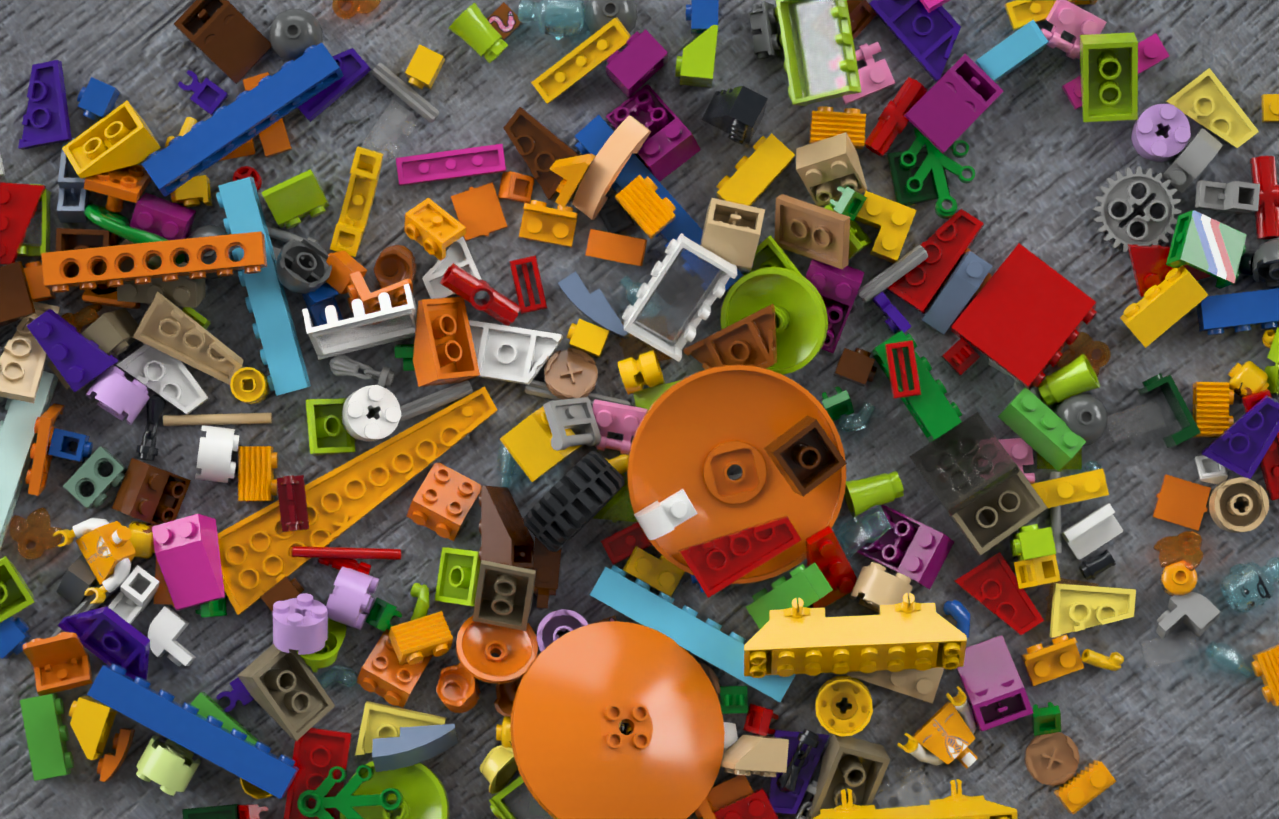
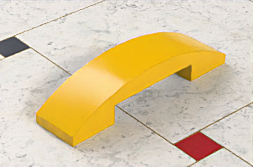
(357, 201)

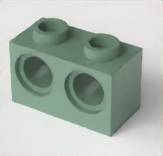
(91, 472)

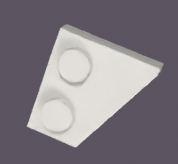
(458, 254)

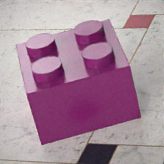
(636, 63)

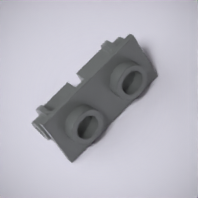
(764, 19)

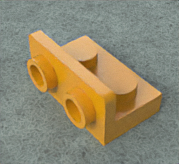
(548, 224)
(432, 228)
(1053, 660)

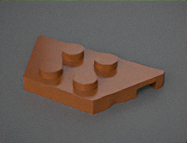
(741, 343)

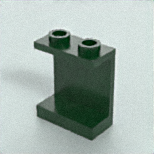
(1178, 406)

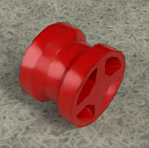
(245, 172)

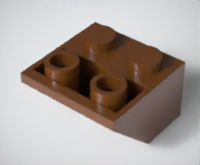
(150, 493)

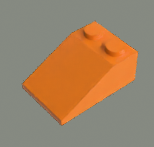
(443, 343)

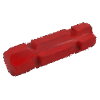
(338, 563)

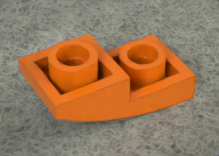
(616, 247)
(112, 762)

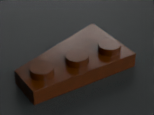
(538, 148)

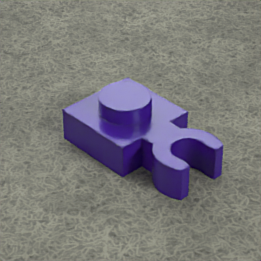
(206, 94)
(895, 320)
(238, 693)

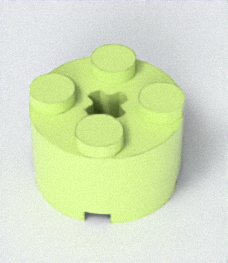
(167, 765)

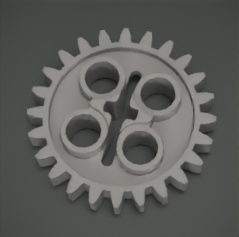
(1120, 192)

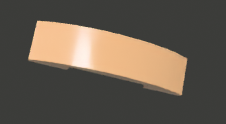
(607, 166)

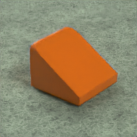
(516, 187)

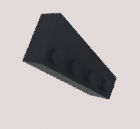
(736, 112)

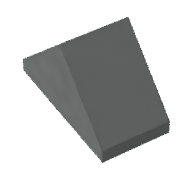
(76, 581)

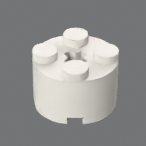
(386, 413)
(216, 453)

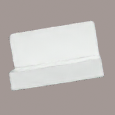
(1092, 531)

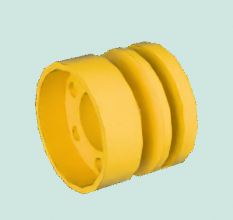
(855, 717)

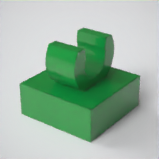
(849, 202)
(406, 352)
(838, 404)
(213, 608)
(381, 614)
(733, 699)
(1046, 719)

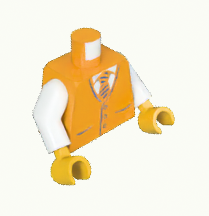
(106, 551)
(945, 734)

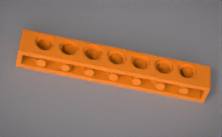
(56, 263)

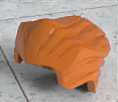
(458, 689)

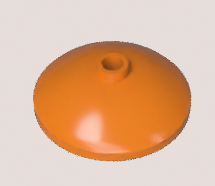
(479, 640)

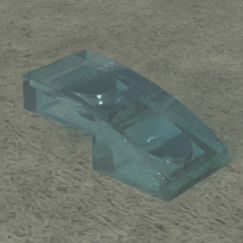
(862, 529)

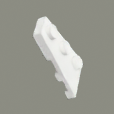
(166, 377)

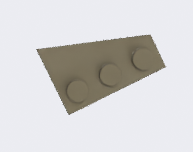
(183, 293)
(111, 332)

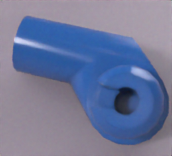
(960, 614)

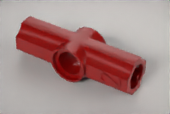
(892, 118)
(1267, 217)
(467, 286)

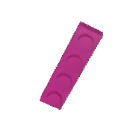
(1149, 54)
(450, 164)

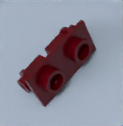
(292, 503)

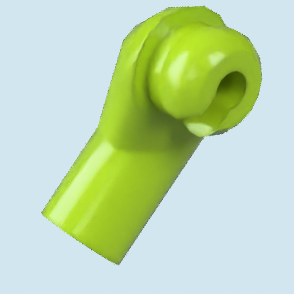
(423, 602)

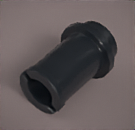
(1096, 565)

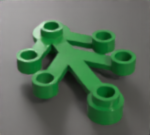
(936, 161)
(344, 800)

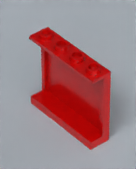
(1025, 316)

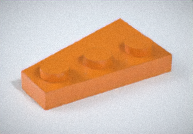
(44, 426)

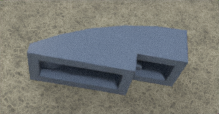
(72, 195)
(592, 305)
(412, 746)

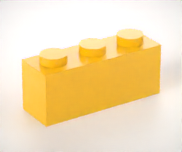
(756, 172)
(1163, 305)

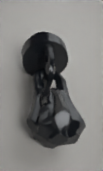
(154, 410)
(788, 780)

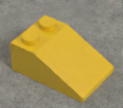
(112, 143)

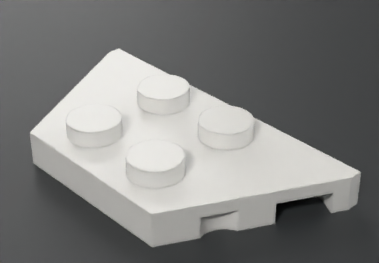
(511, 352)

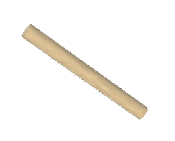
(217, 419)

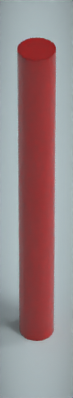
(348, 553)

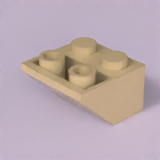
(829, 165)
(732, 231)
(756, 756)

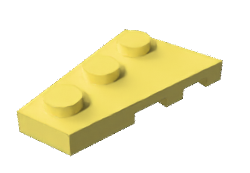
(1215, 109)
(1088, 606)
(385, 722)

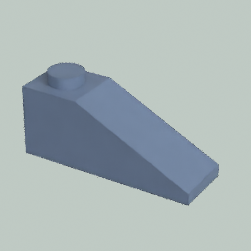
(956, 292)

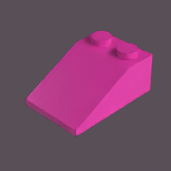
(190, 560)

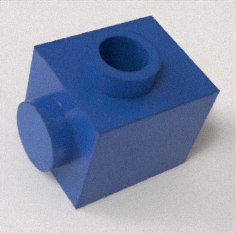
(702, 15)
(97, 99)
(12, 636)

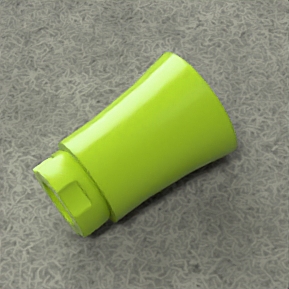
(479, 33)
(1069, 381)
(872, 491)

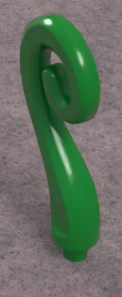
(120, 226)

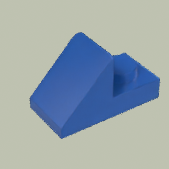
(319, 300)

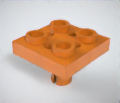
(119, 185)

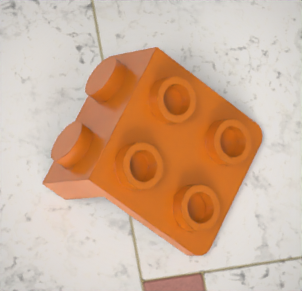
(359, 290)
(444, 501)
(59, 663)
(386, 676)
(722, 795)

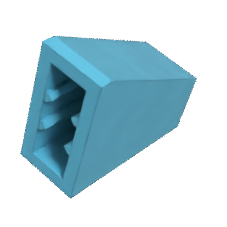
(1013, 51)

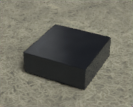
(616, 218)

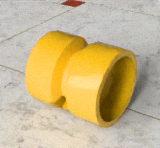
(650, 372)
(249, 385)

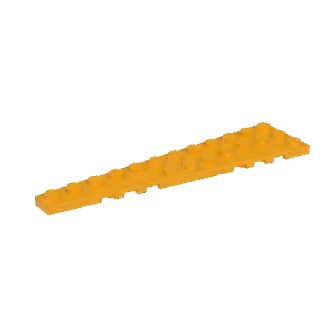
(260, 555)

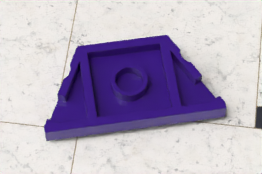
(923, 34)
(111, 639)

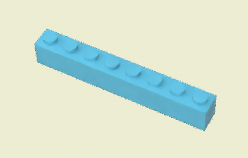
(265, 292)
(683, 627)

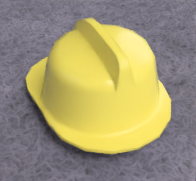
(499, 768)

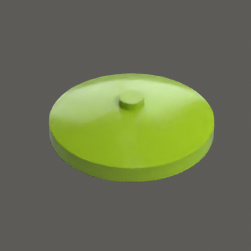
(798, 313)
(421, 791)

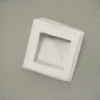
(1210, 471)

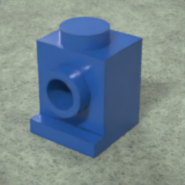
(60, 445)

